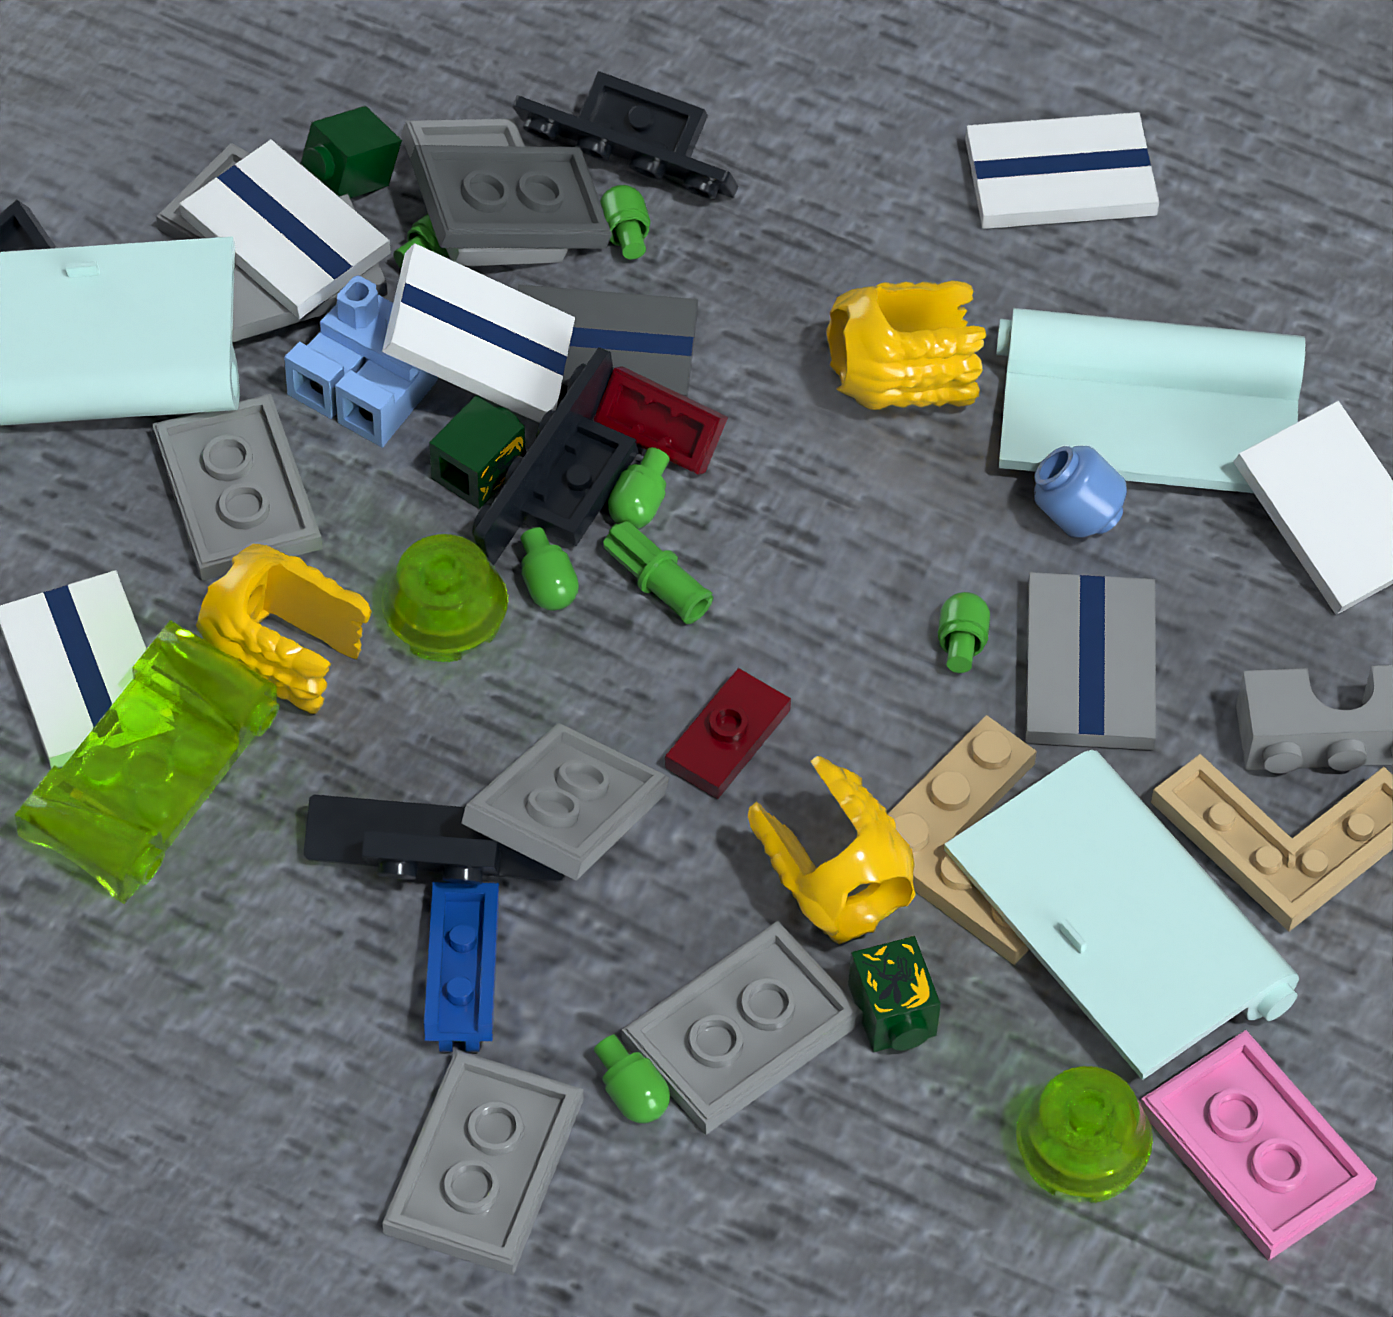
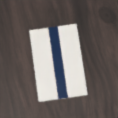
(1061, 170)
(286, 228)
(478, 334)
(72, 657)

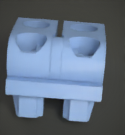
(354, 369)

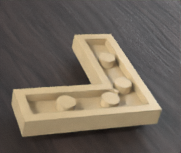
(946, 804)
(1279, 871)

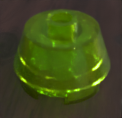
(444, 598)
(1084, 1134)

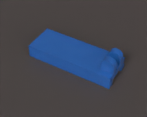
(461, 964)

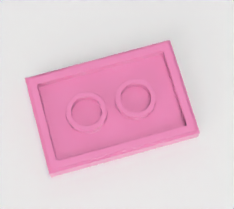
(1257, 1144)

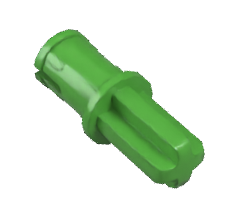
(658, 572)

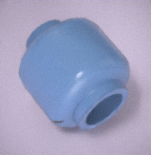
(1080, 491)

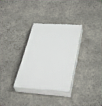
(1327, 503)

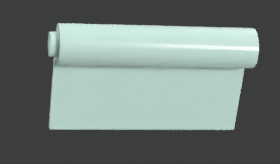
(117, 331)
(1145, 394)
(1121, 914)

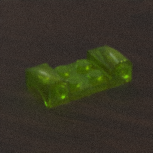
(150, 761)

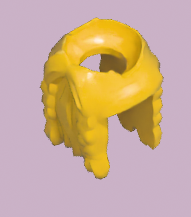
(906, 345)
(282, 585)
(873, 857)

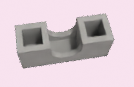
(1291, 729)

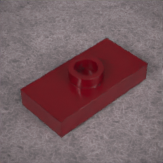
(661, 419)
(727, 733)

